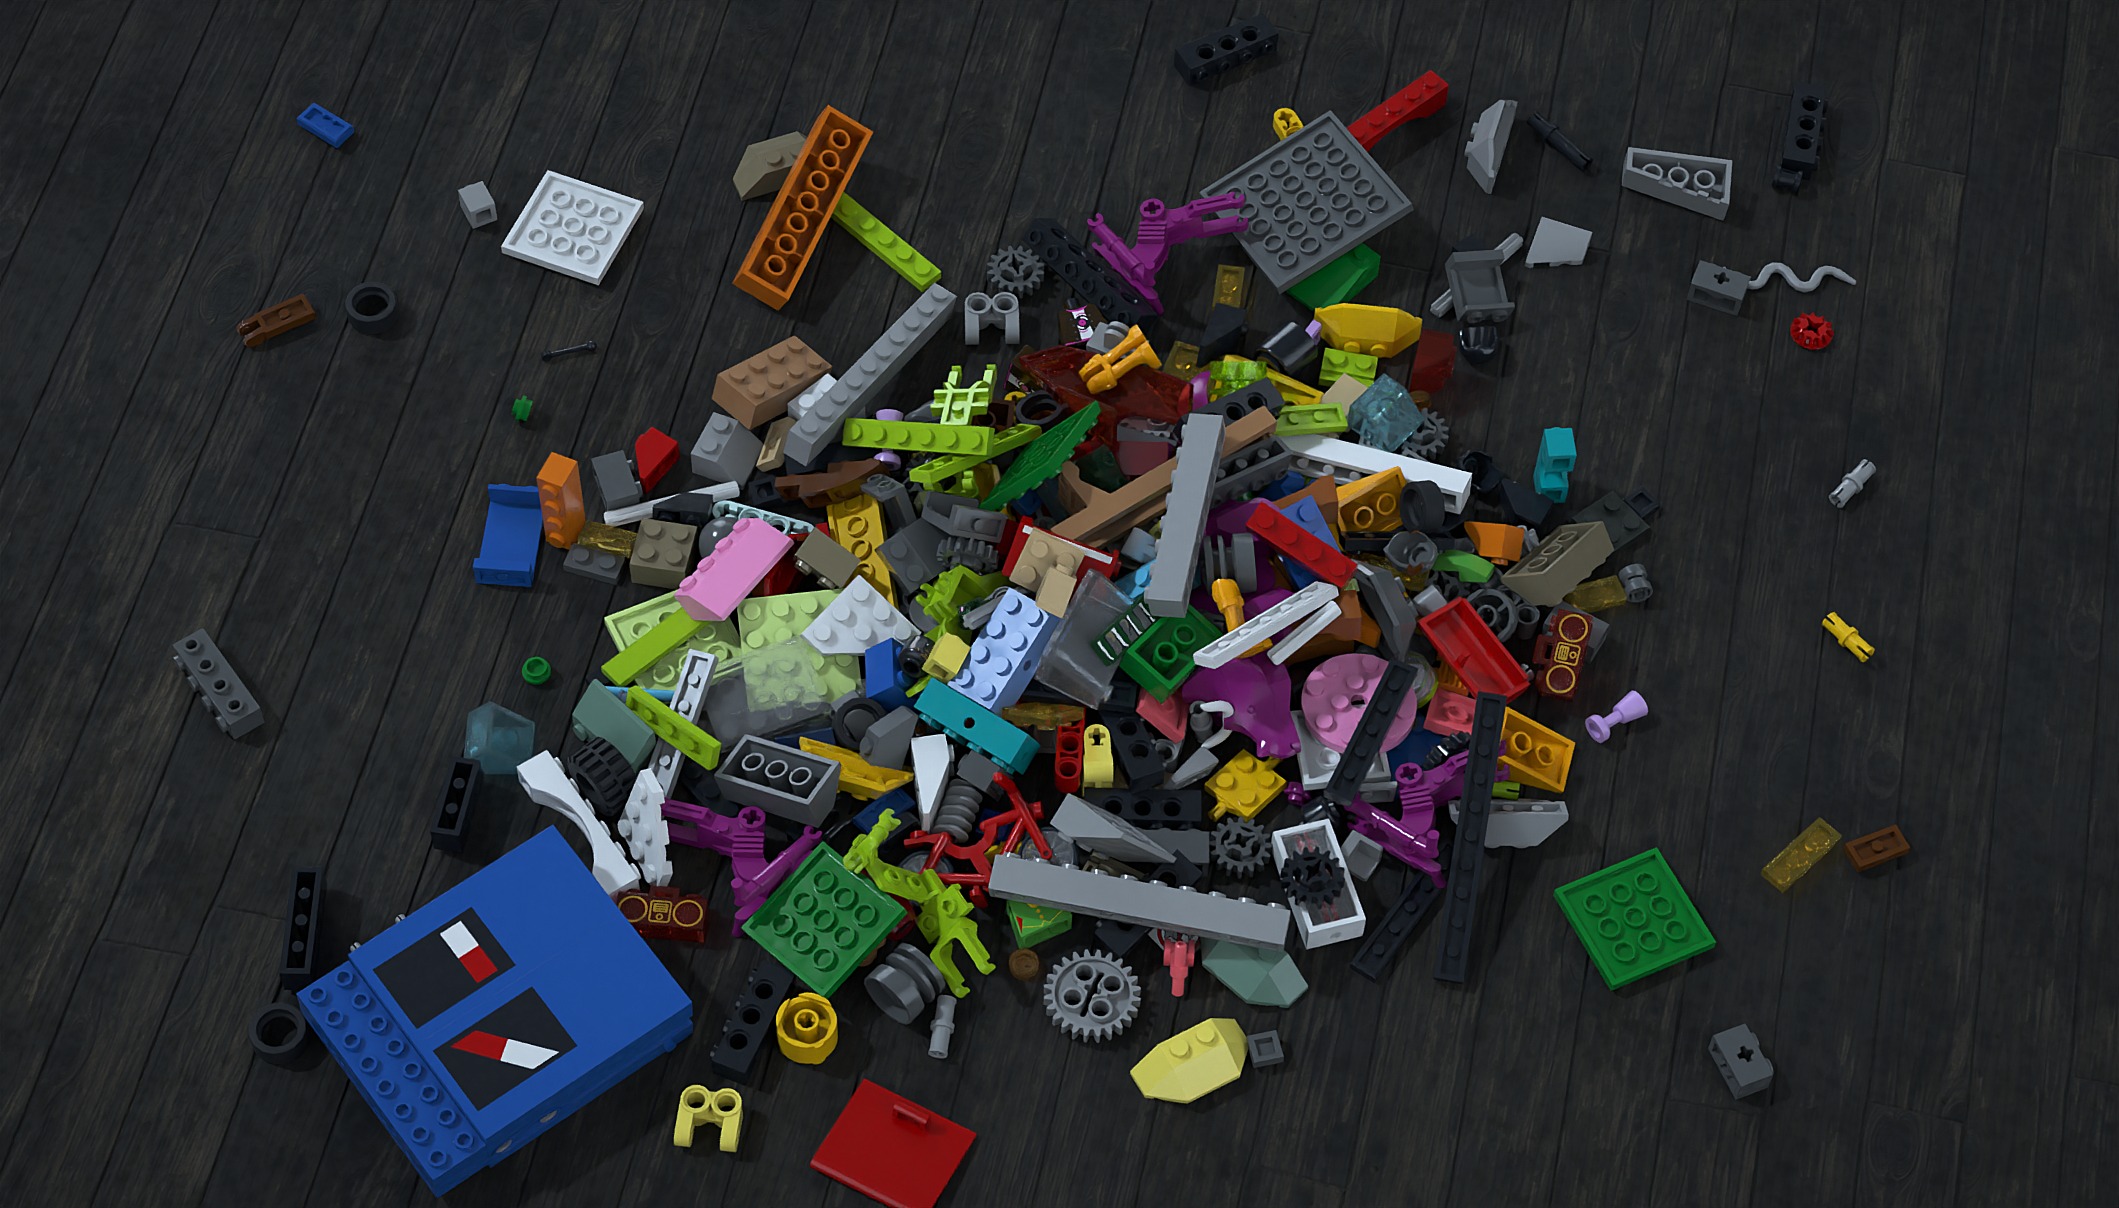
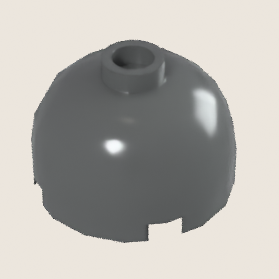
(1496, 611)

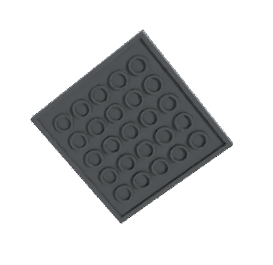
(1309, 201)

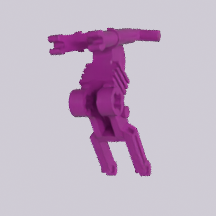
(1158, 233)
(1415, 836)
(745, 843)

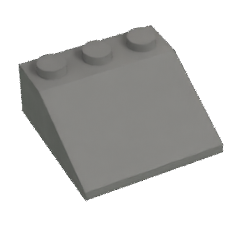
(1105, 833)

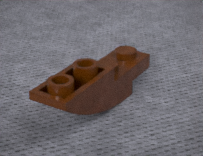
(837, 485)

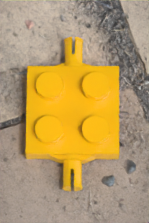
(1244, 786)

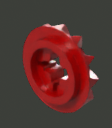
(1807, 338)

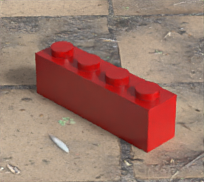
(1301, 547)

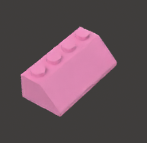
(732, 570)

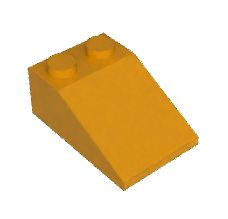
(1369, 503)
(1534, 753)

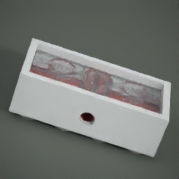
(1333, 922)

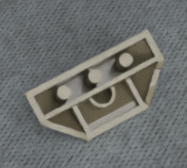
(767, 165)

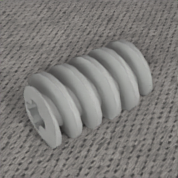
(958, 810)

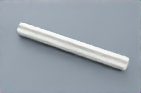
(644, 510)

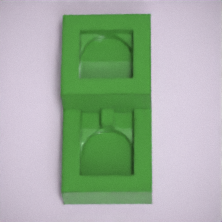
(1470, 566)

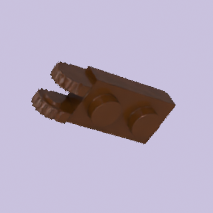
(276, 320)

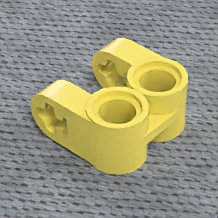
(1097, 759)
(709, 1112)

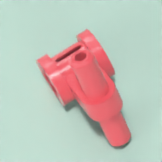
(1179, 957)

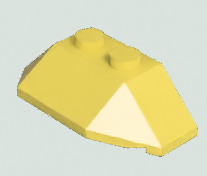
(1193, 1062)

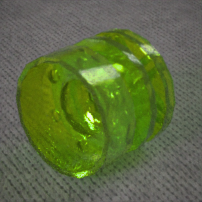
(1235, 375)

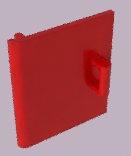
(892, 1149)

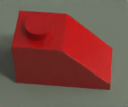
(654, 456)

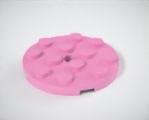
(1329, 696)

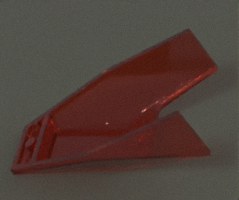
(1138, 392)

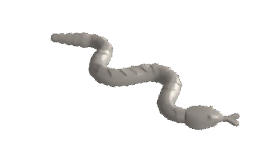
(1793, 281)

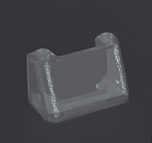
(1068, 659)

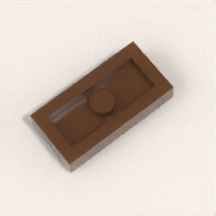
(1876, 848)

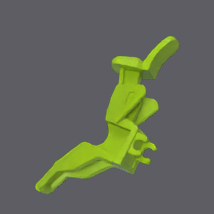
(945, 594)

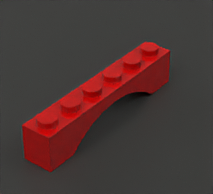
(1415, 101)

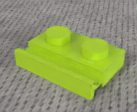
(1356, 365)

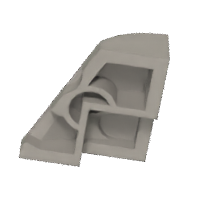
(1558, 244)

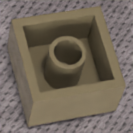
(663, 553)
(825, 560)

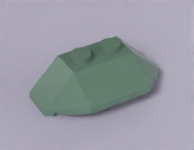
(1254, 972)

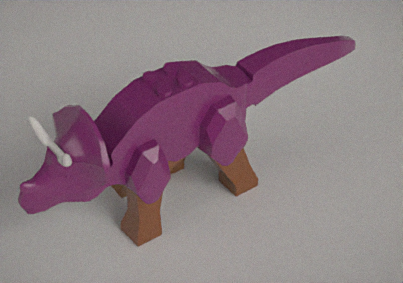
(1253, 691)

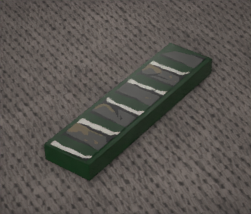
(1123, 632)

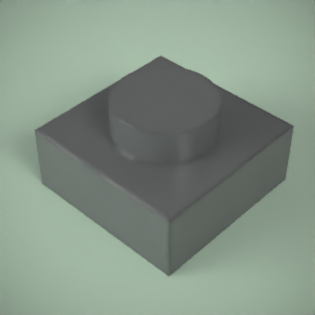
(1265, 1049)

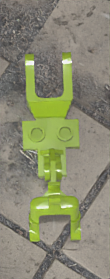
(958, 408)
(942, 908)

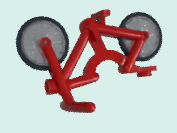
(1040, 843)

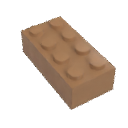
(768, 381)

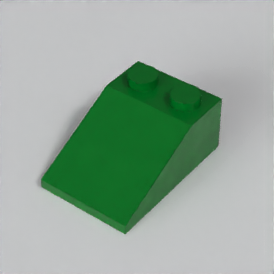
(1338, 280)
(1165, 652)

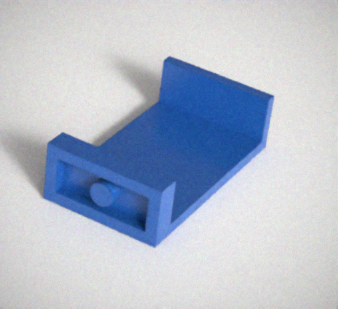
(510, 536)

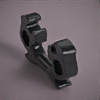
(842, 809)

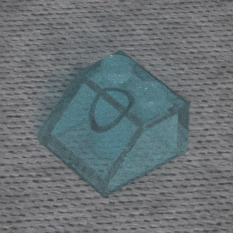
(1384, 414)
(498, 739)

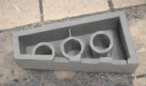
(1680, 179)

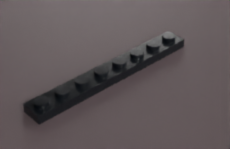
(692, 777)

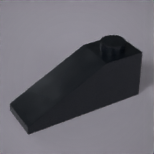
(1222, 333)

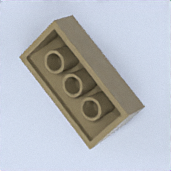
(1559, 563)

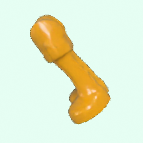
(1103, 376)
(1230, 603)

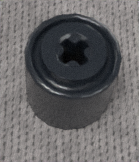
(1287, 350)

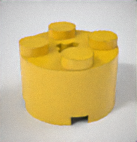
(807, 1028)

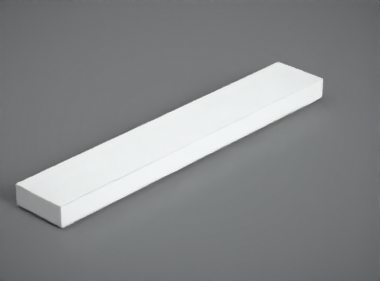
(1265, 625)

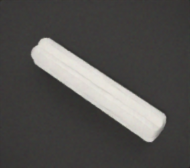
(1304, 632)

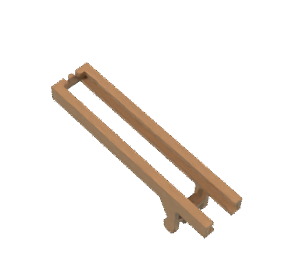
(1142, 500)

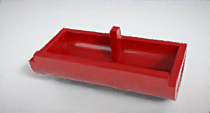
(1473, 650)

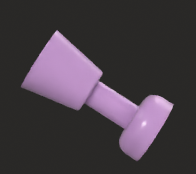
(888, 458)
(1626, 710)

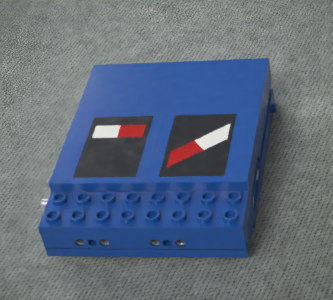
(497, 1011)

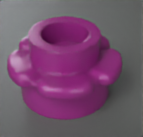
(1297, 794)

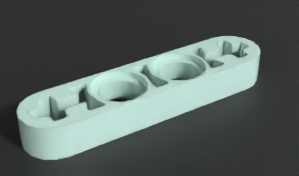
(771, 518)

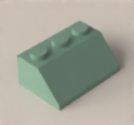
(607, 717)

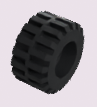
(602, 775)

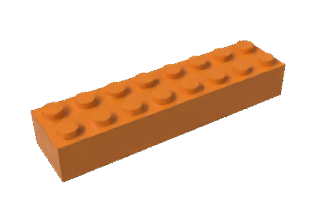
(802, 208)

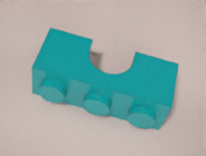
(1554, 459)

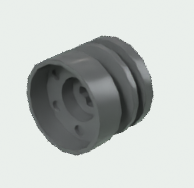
(1229, 562)
(904, 983)

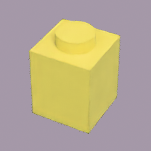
(946, 657)

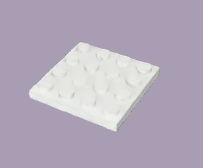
(572, 227)

